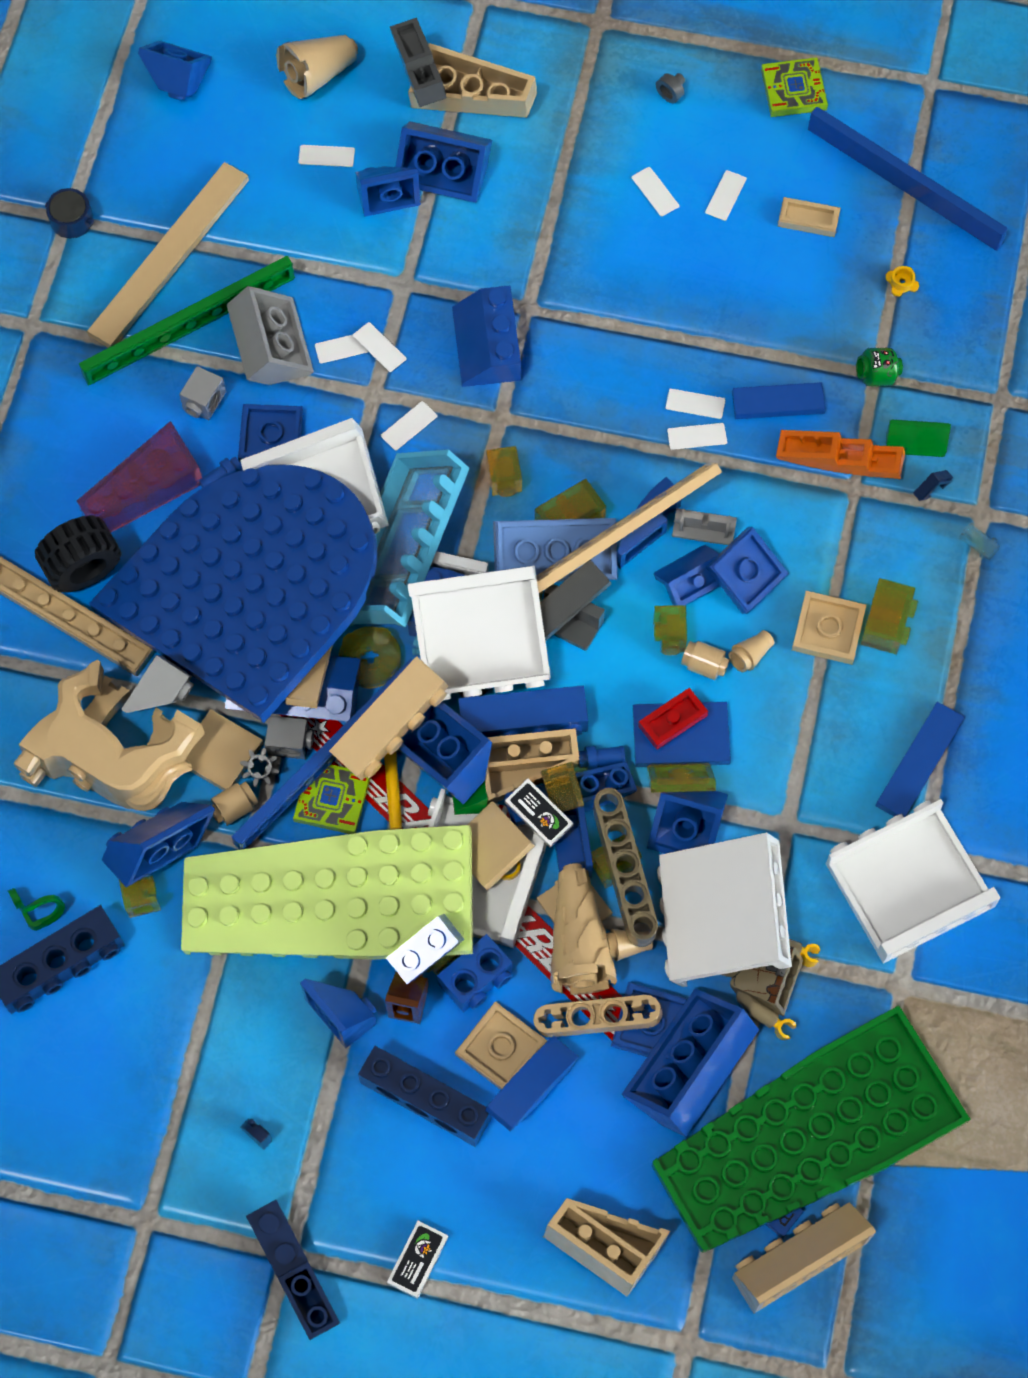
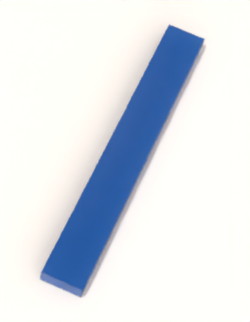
(907, 178)
(299, 781)

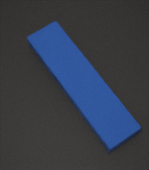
(920, 760)

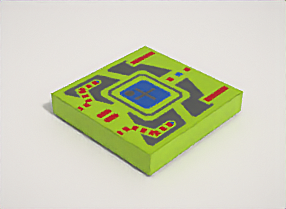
(794, 87)
(333, 801)

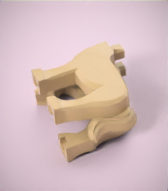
(82, 748)

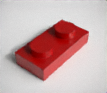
(673, 718)

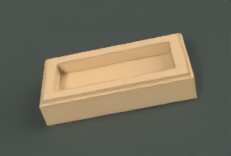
(809, 217)

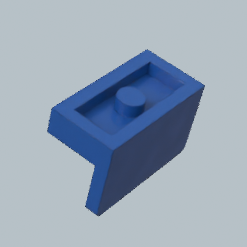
(688, 576)
(574, 844)

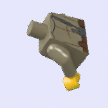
(767, 990)

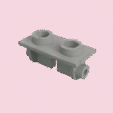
(704, 527)

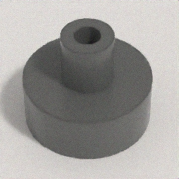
(671, 87)

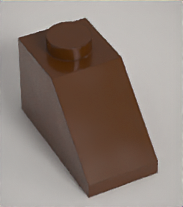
(406, 1000)

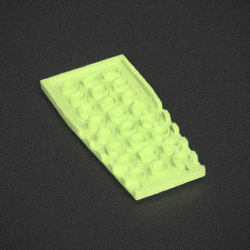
(330, 894)

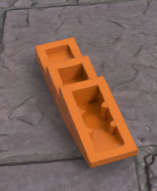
(839, 454)

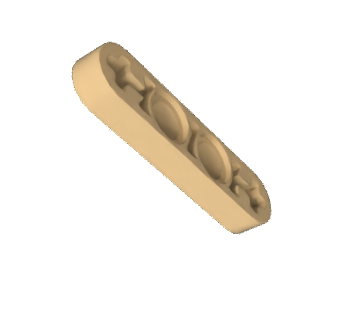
(597, 1020)

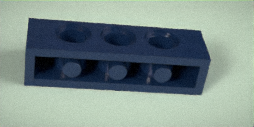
(64, 943)
(424, 1096)

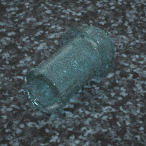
(980, 542)

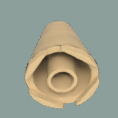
(314, 62)

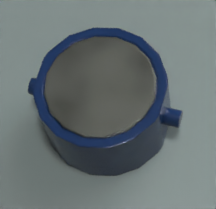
(69, 213)

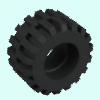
(78, 553)

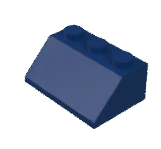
(445, 160)
(487, 337)
(449, 751)
(157, 841)

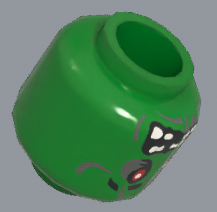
(879, 367)

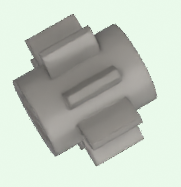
(257, 776)

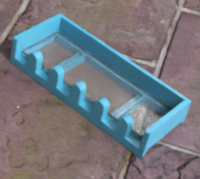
(417, 506)

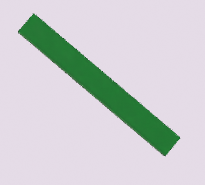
(182, 322)

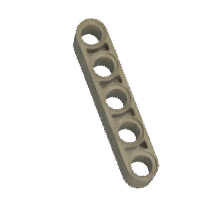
(625, 882)

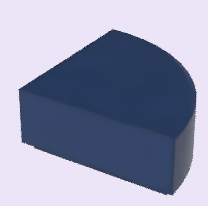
(940, 478)
(257, 1133)

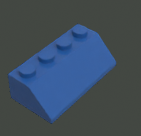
(337, 696)
(708, 1050)

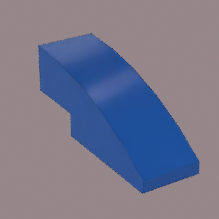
(649, 532)
(532, 1083)

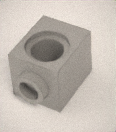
(202, 393)
(288, 737)

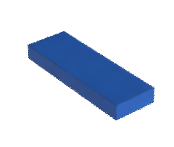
(778, 400)

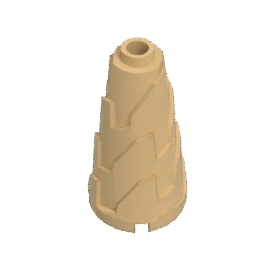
(579, 938)

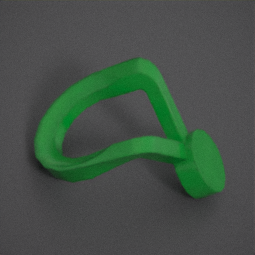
(45, 921)

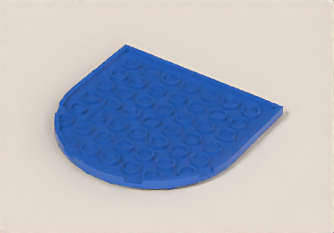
(249, 581)

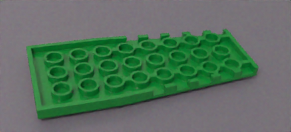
(811, 1132)

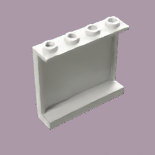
(338, 453)
(482, 630)
(909, 881)
(503, 906)
(724, 908)

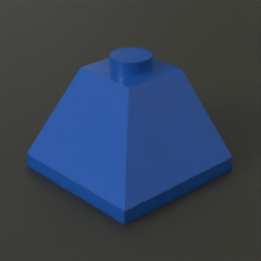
(175, 68)
(387, 189)
(686, 820)
(340, 1010)

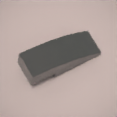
(418, 62)

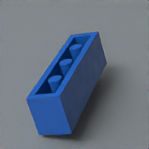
(527, 711)

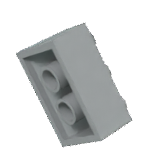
(269, 336)
(159, 686)

